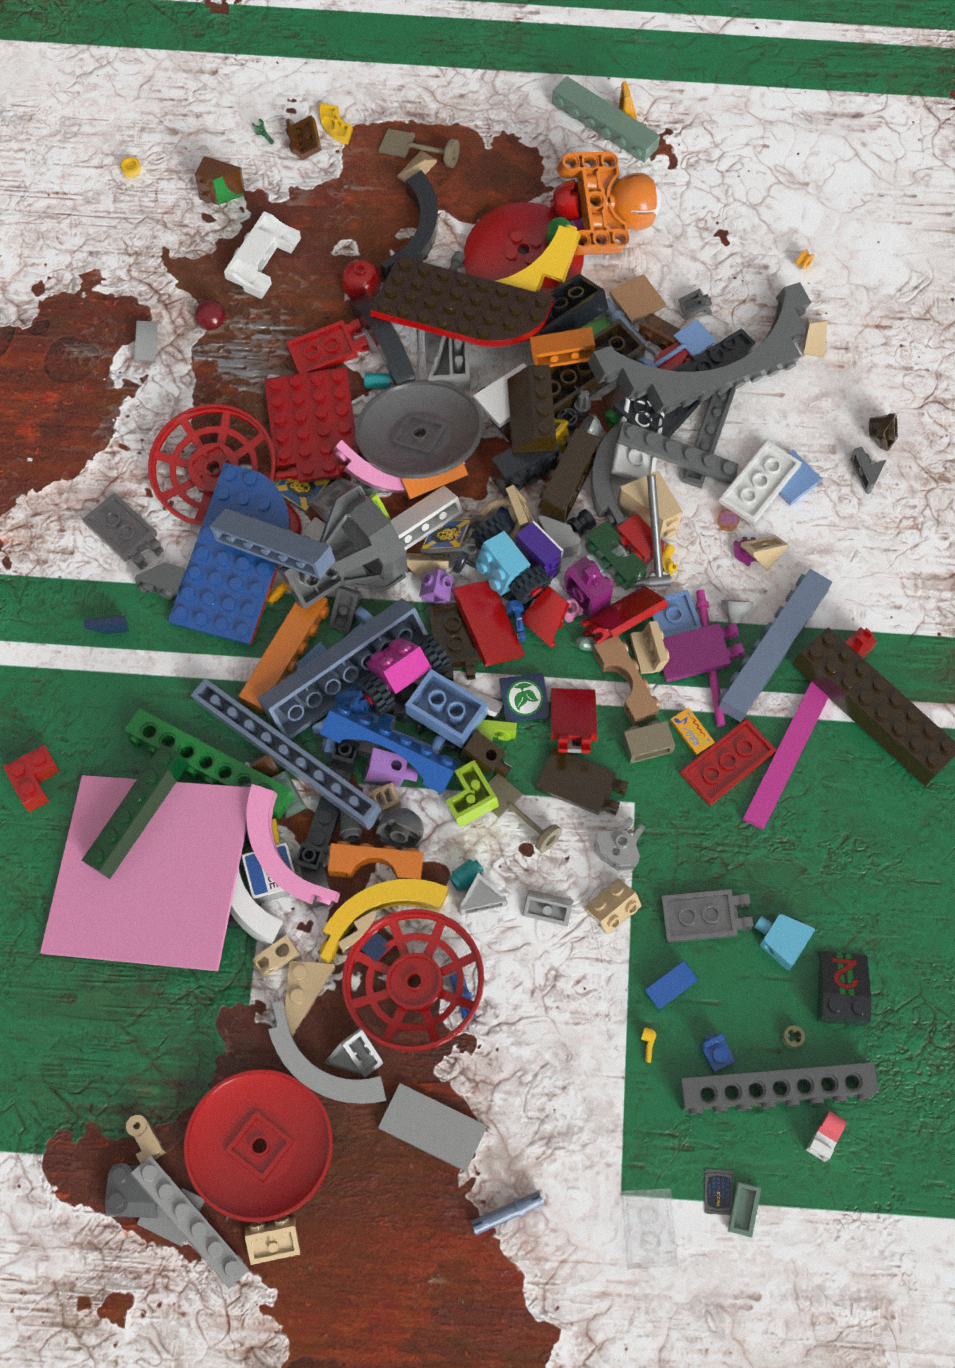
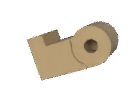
(276, 956)
(146, 1138)

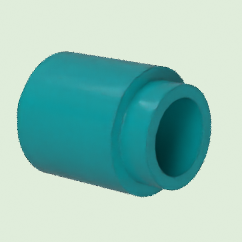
(465, 874)

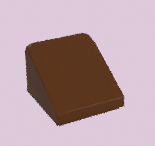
(613, 397)
(265, 766)

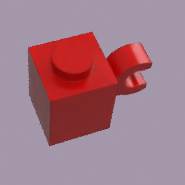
(862, 642)

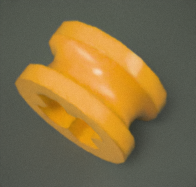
(804, 259)

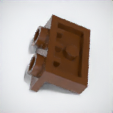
(658, 331)

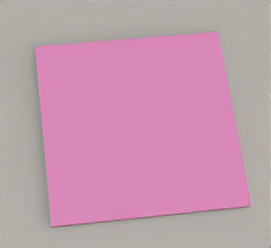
(169, 891)

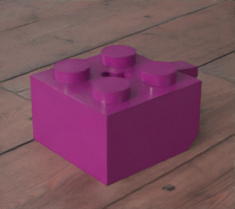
(588, 586)

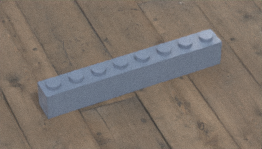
(774, 646)

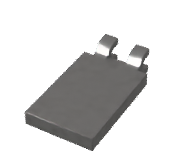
(123, 530)
(704, 915)

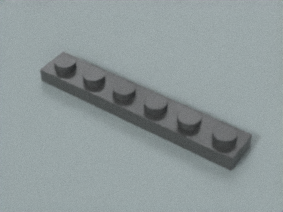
(676, 453)

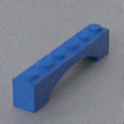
(433, 768)

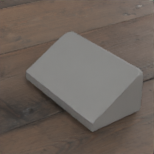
(547, 907)

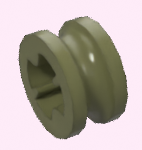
(792, 1045)

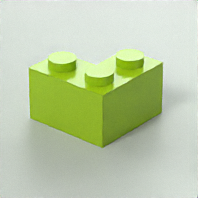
(475, 798)

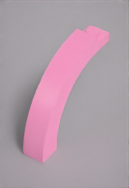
(365, 473)
(260, 833)

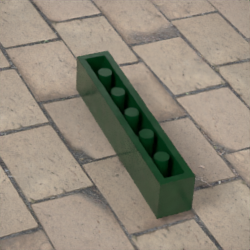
(135, 811)

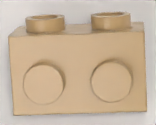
(649, 648)
(613, 905)

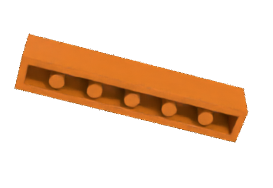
(284, 652)

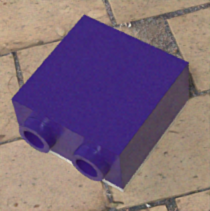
(540, 549)

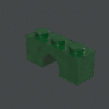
(624, 570)

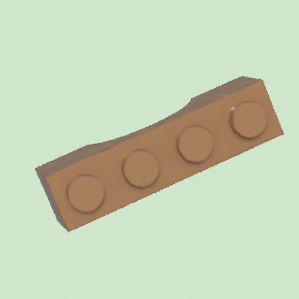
(614, 657)

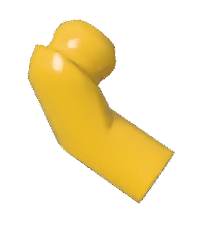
(668, 564)

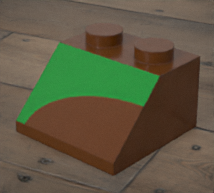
(219, 181)

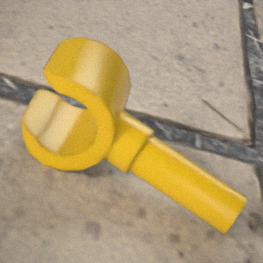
(648, 1035)

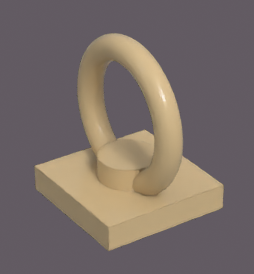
(518, 509)

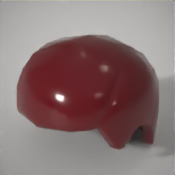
(209, 314)

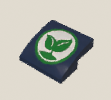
(524, 697)

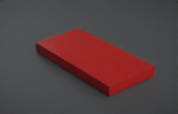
(487, 623)
(727, 762)

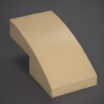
(361, 926)

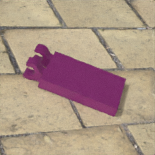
(700, 651)

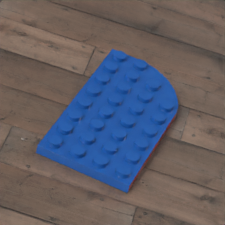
(223, 585)

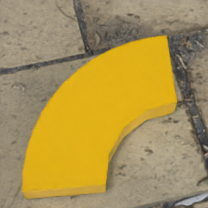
(333, 124)

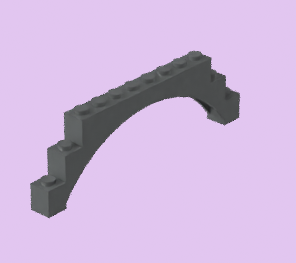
(673, 389)

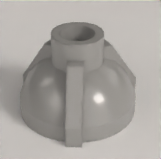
(593, 426)
(736, 609)

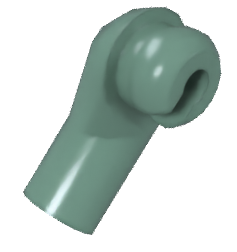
(586, 643)

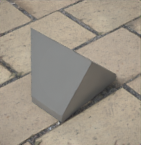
(482, 897)
(355, 1055)

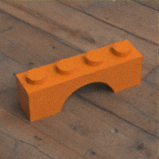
(348, 858)

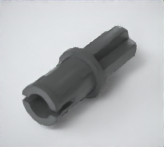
(582, 404)

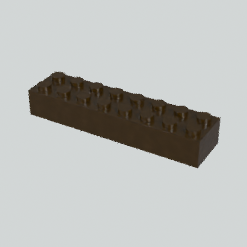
(571, 378)
(876, 706)

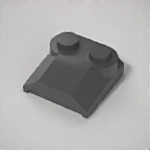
(126, 1196)

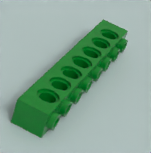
(144, 723)

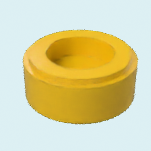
(130, 167)

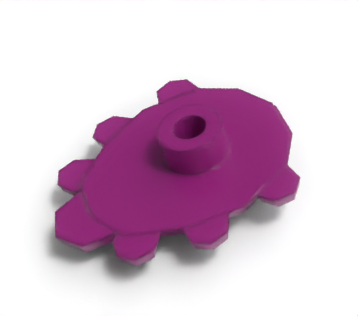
(741, 554)

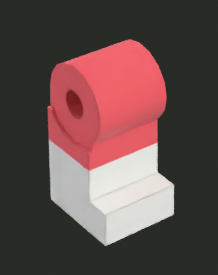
(826, 1136)

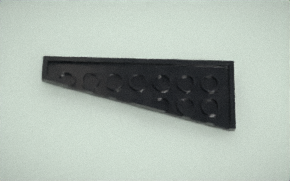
(720, 355)

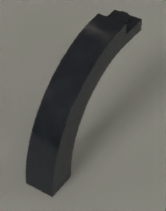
(420, 245)
(385, 339)

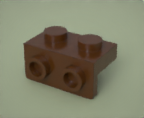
(303, 137)

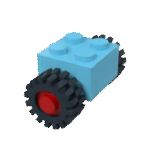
(505, 564)

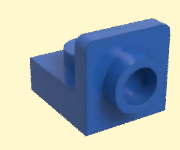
(354, 700)
(717, 1052)

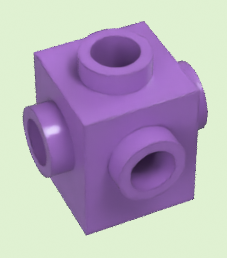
(436, 586)

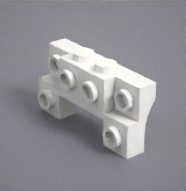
(257, 250)

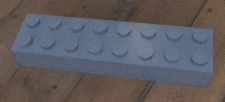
(313, 688)

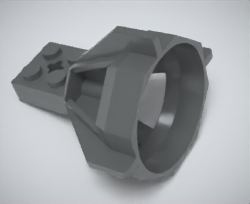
(358, 537)

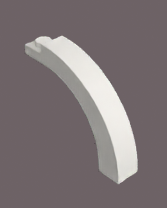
(252, 917)

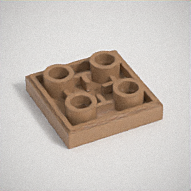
(637, 299)

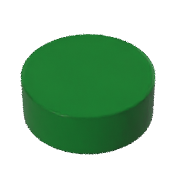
(611, 418)

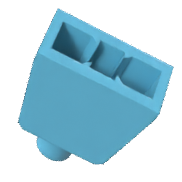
(784, 938)

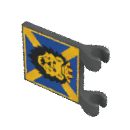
(301, 493)
(453, 537)

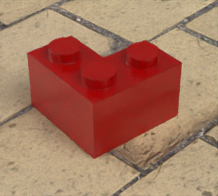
(27, 774)

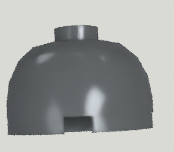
(401, 829)

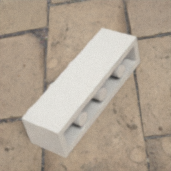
(426, 516)

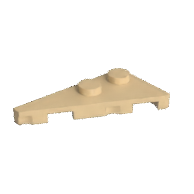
(303, 986)

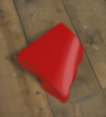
(546, 615)

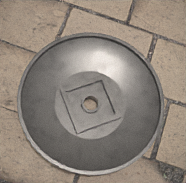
(435, 408)

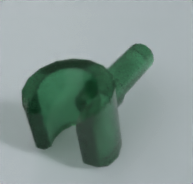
(260, 130)

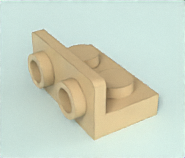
(272, 1240)

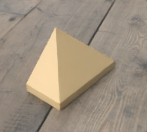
(421, 161)
(815, 337)
(765, 550)
(422, 562)

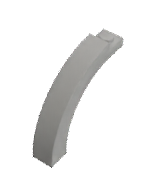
(330, 1086)

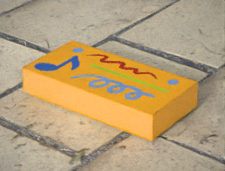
(692, 731)

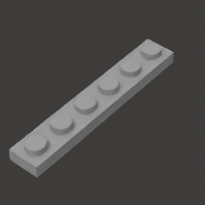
(189, 1222)

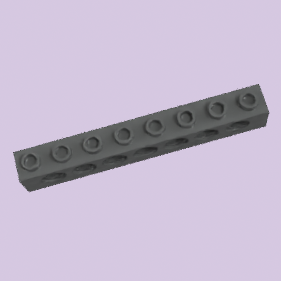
(862, 1074)

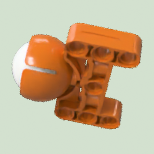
(619, 203)

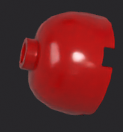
(566, 201)
(360, 278)

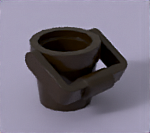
(884, 429)

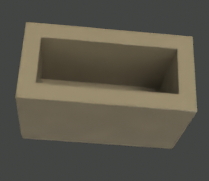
(648, 741)

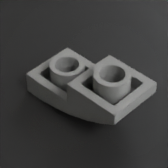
(146, 341)

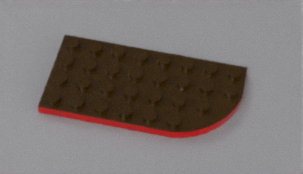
(460, 305)

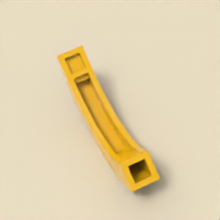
(377, 897)

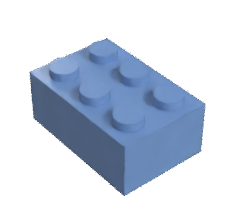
(446, 708)

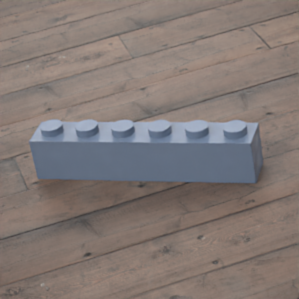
(273, 543)

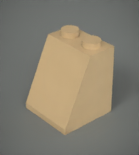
(634, 499)

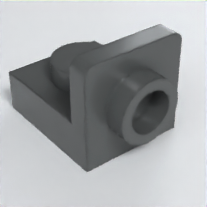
(695, 303)

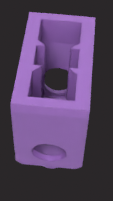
(388, 767)

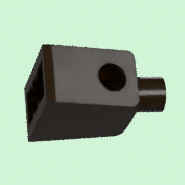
(481, 748)

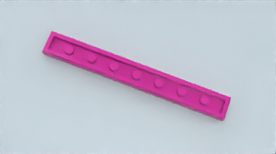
(786, 757)

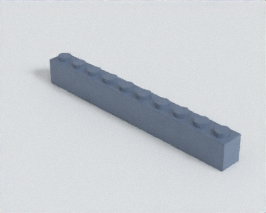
(287, 754)

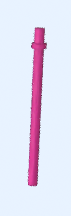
(702, 605)

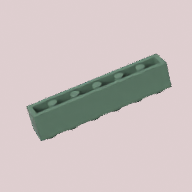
(605, 119)

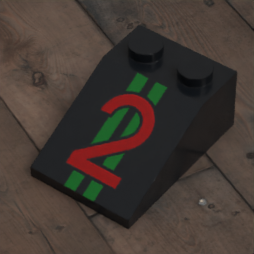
(844, 989)

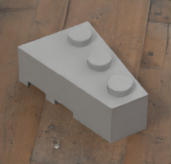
(452, 363)

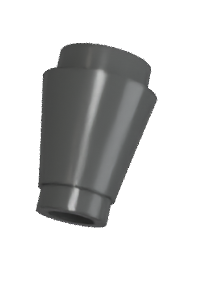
(349, 828)

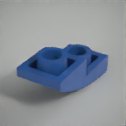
(671, 984)

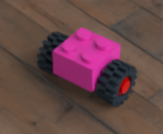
(399, 667)

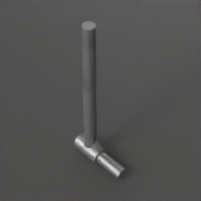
(658, 577)

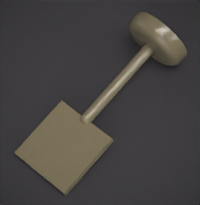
(399, 142)
(506, 797)

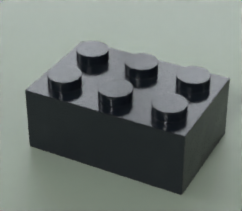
(521, 468)

